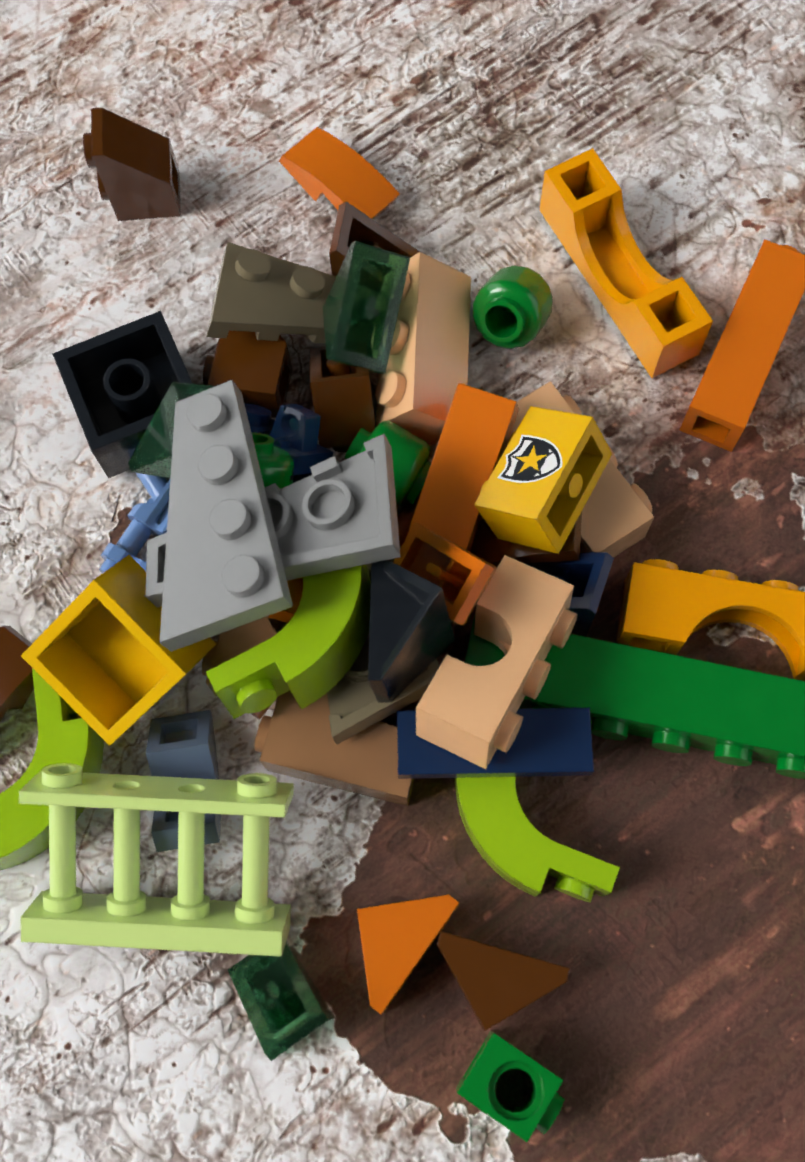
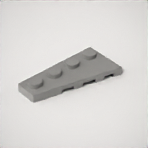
(325, 521)
(220, 530)

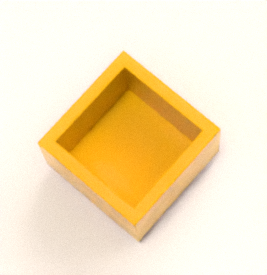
(108, 652)

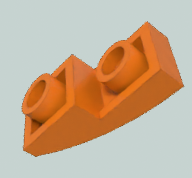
(335, 170)

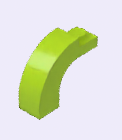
(308, 652)
(60, 740)
(518, 849)

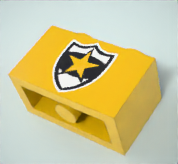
(544, 478)

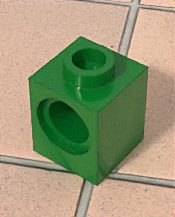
(481, 1077)

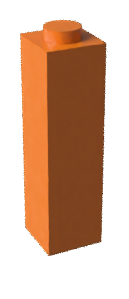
(747, 347)
(463, 460)

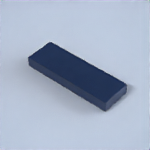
(546, 745)

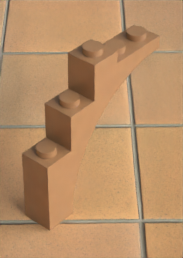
(301, 741)

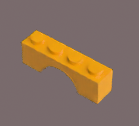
(652, 312)
(669, 605)

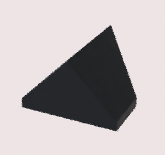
(406, 628)

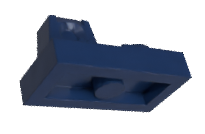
(294, 431)

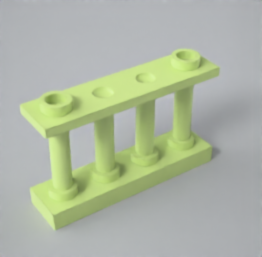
(127, 915)

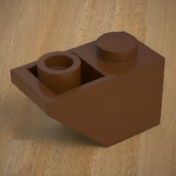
(132, 167)
(256, 367)

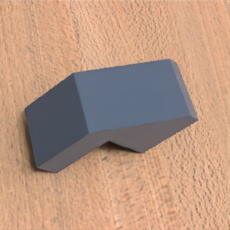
(184, 749)

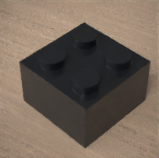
(119, 385)

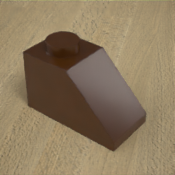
(341, 399)

